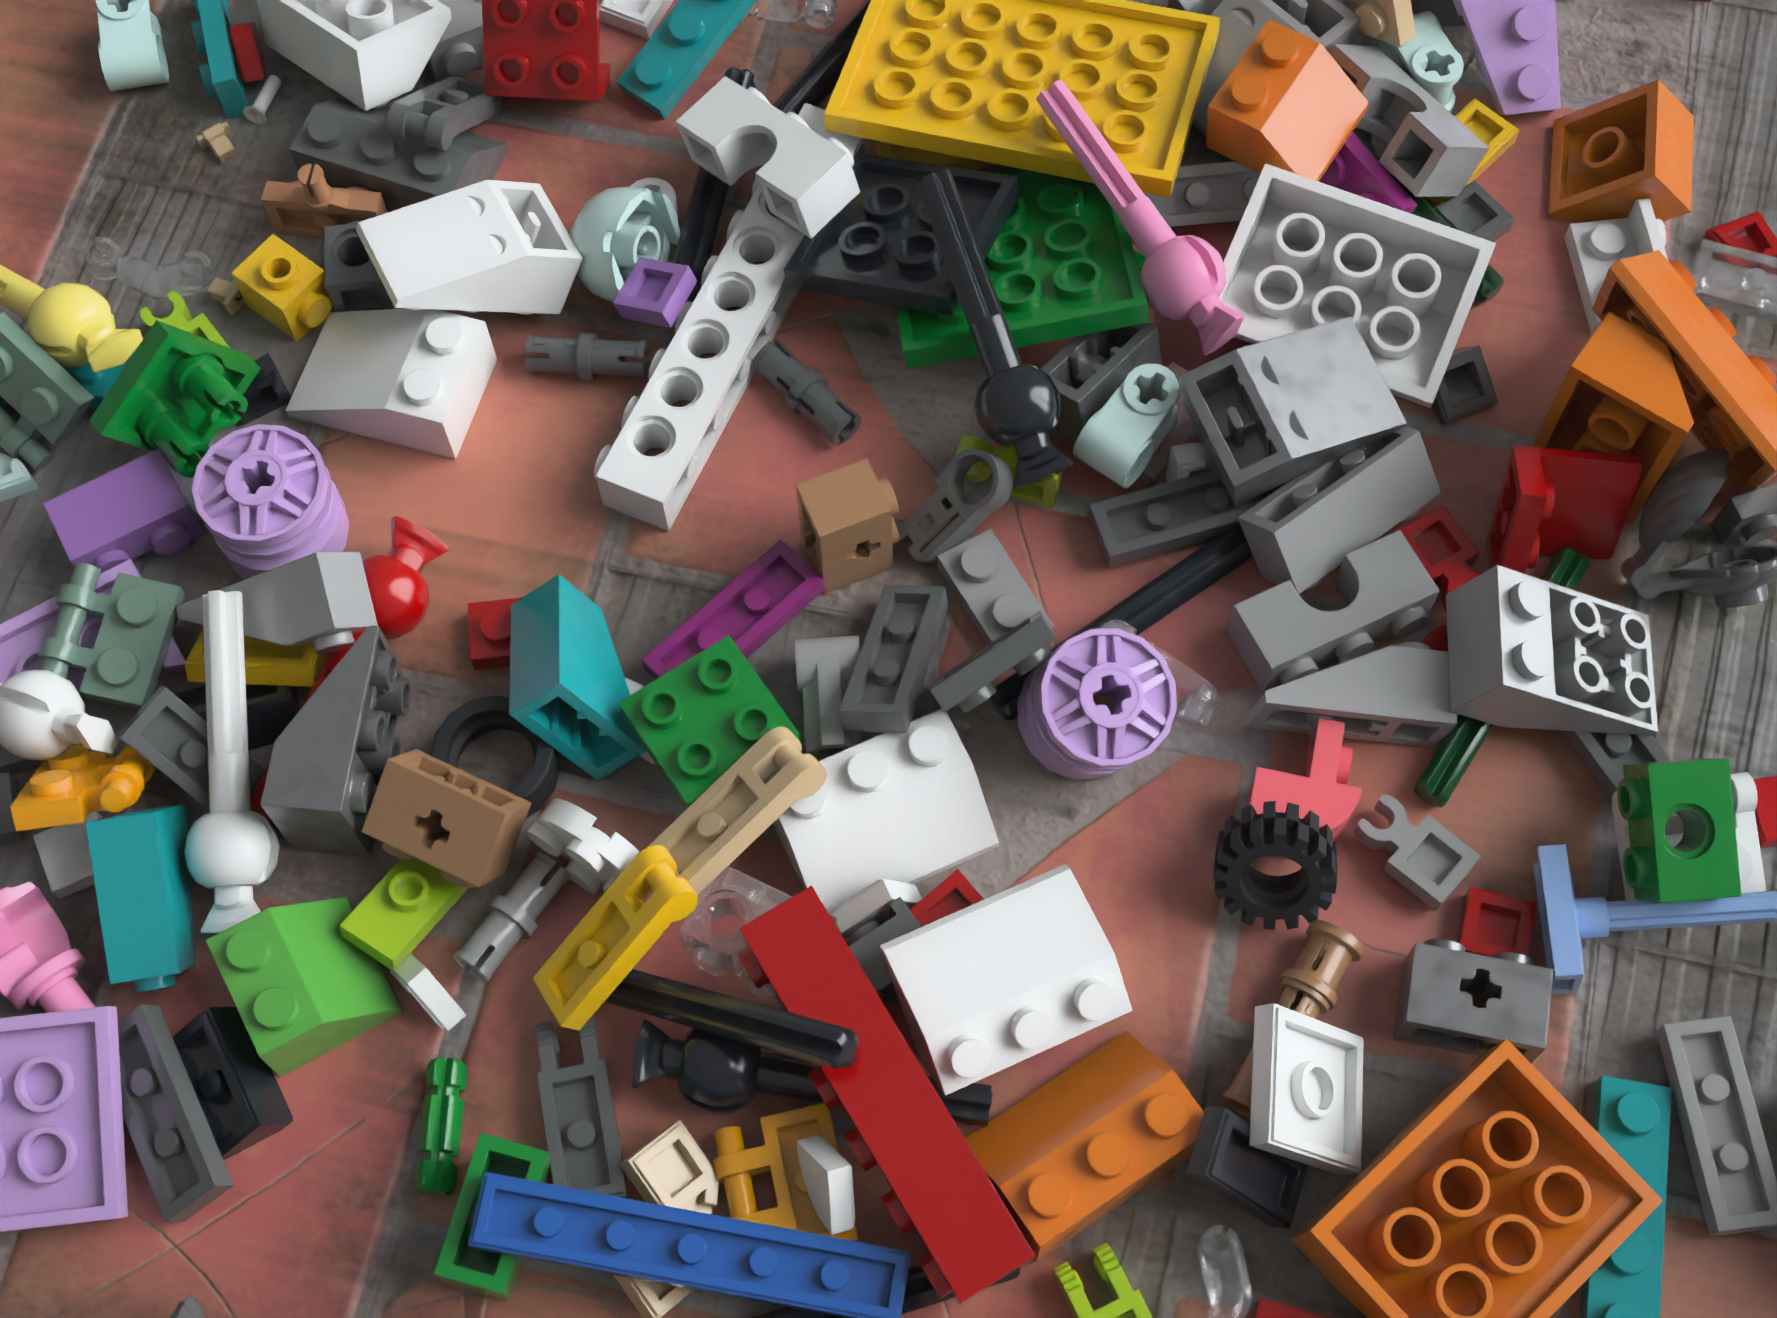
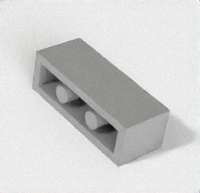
(1339, 508)

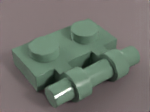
(40, 392)
(130, 641)

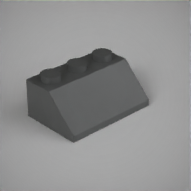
(359, 153)

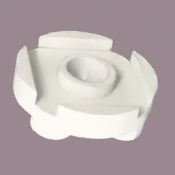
(592, 854)

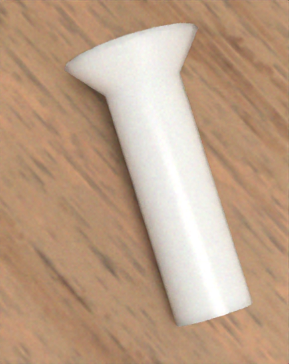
(257, 111)

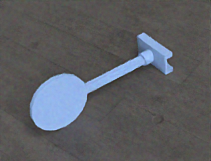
(1569, 919)

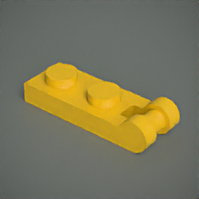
(614, 936)

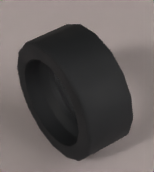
(490, 715)

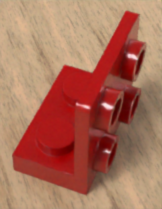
(543, 49)
(1560, 502)

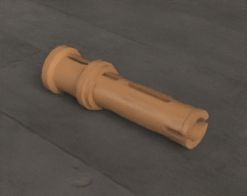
(1306, 989)

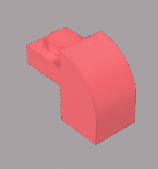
(1322, 786)

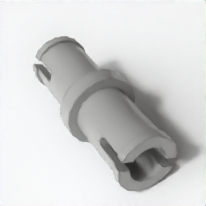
(511, 917)

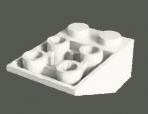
(475, 251)

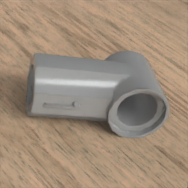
(822, 679)

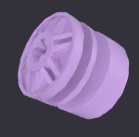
(268, 499)
(1089, 739)

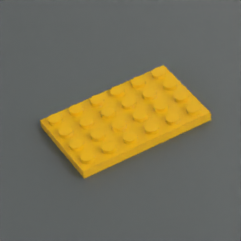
(970, 72)

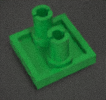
(176, 395)
(703, 717)

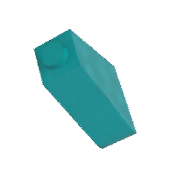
(569, 678)
(144, 894)

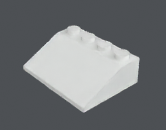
(1330, 255)

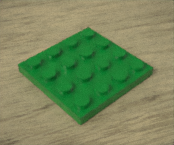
(1056, 269)

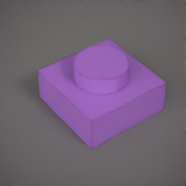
(655, 292)

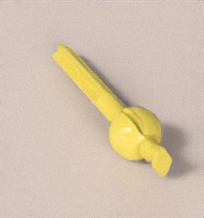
(69, 322)

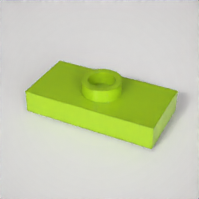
(400, 911)

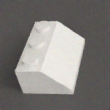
(357, 46)
(889, 812)
(1005, 979)

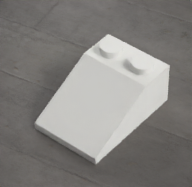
(397, 377)

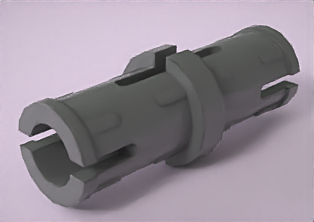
(587, 356)
(806, 392)

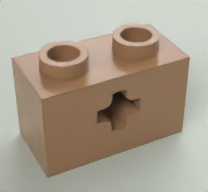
(848, 524)
(478, 814)

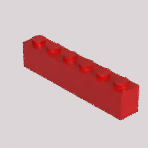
(890, 1102)

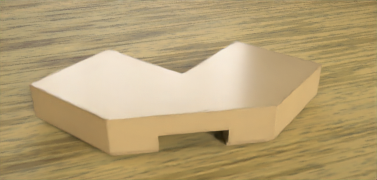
(672, 1174)

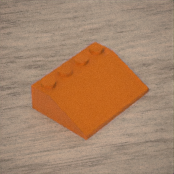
(1722, 386)
(1480, 1204)

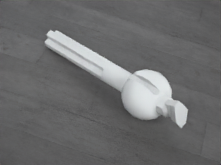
(47, 716)
(231, 844)

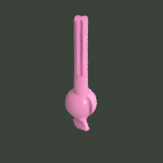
(1180, 272)

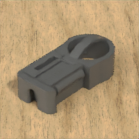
(948, 513)

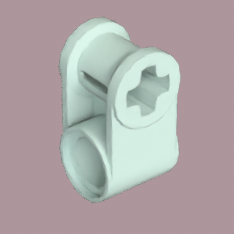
(130, 45)
(1428, 59)
(1130, 424)

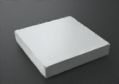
(1306, 1090)

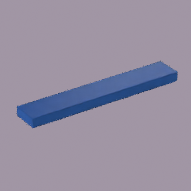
(688, 1249)

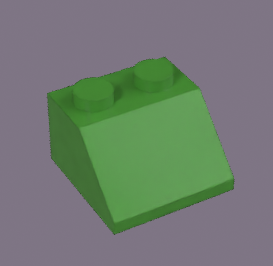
(301, 982)

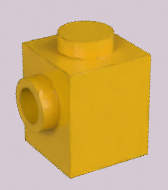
(284, 287)

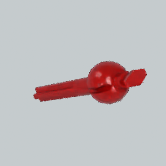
(397, 597)

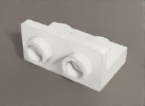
(1602, 243)

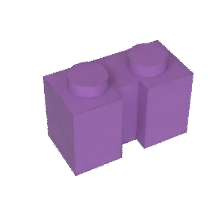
(125, 514)

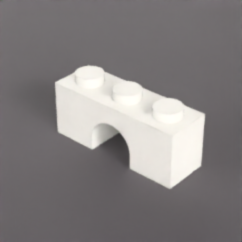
(801, 172)

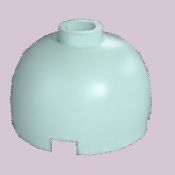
(618, 230)

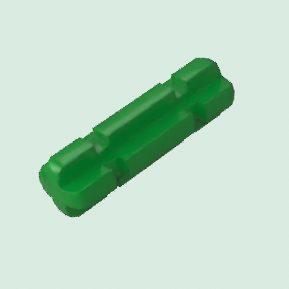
(441, 1126)

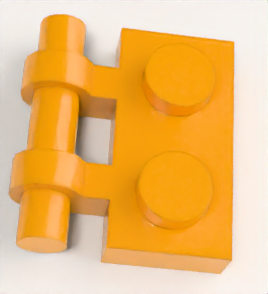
(80, 783)
(779, 1155)

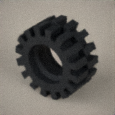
(1269, 895)

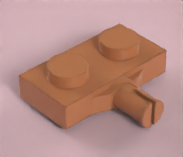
(311, 204)

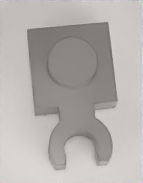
(1423, 857)

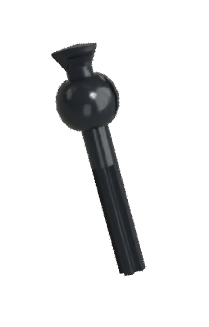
(1016, 400)
(724, 1073)

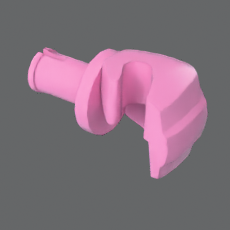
(37, 954)

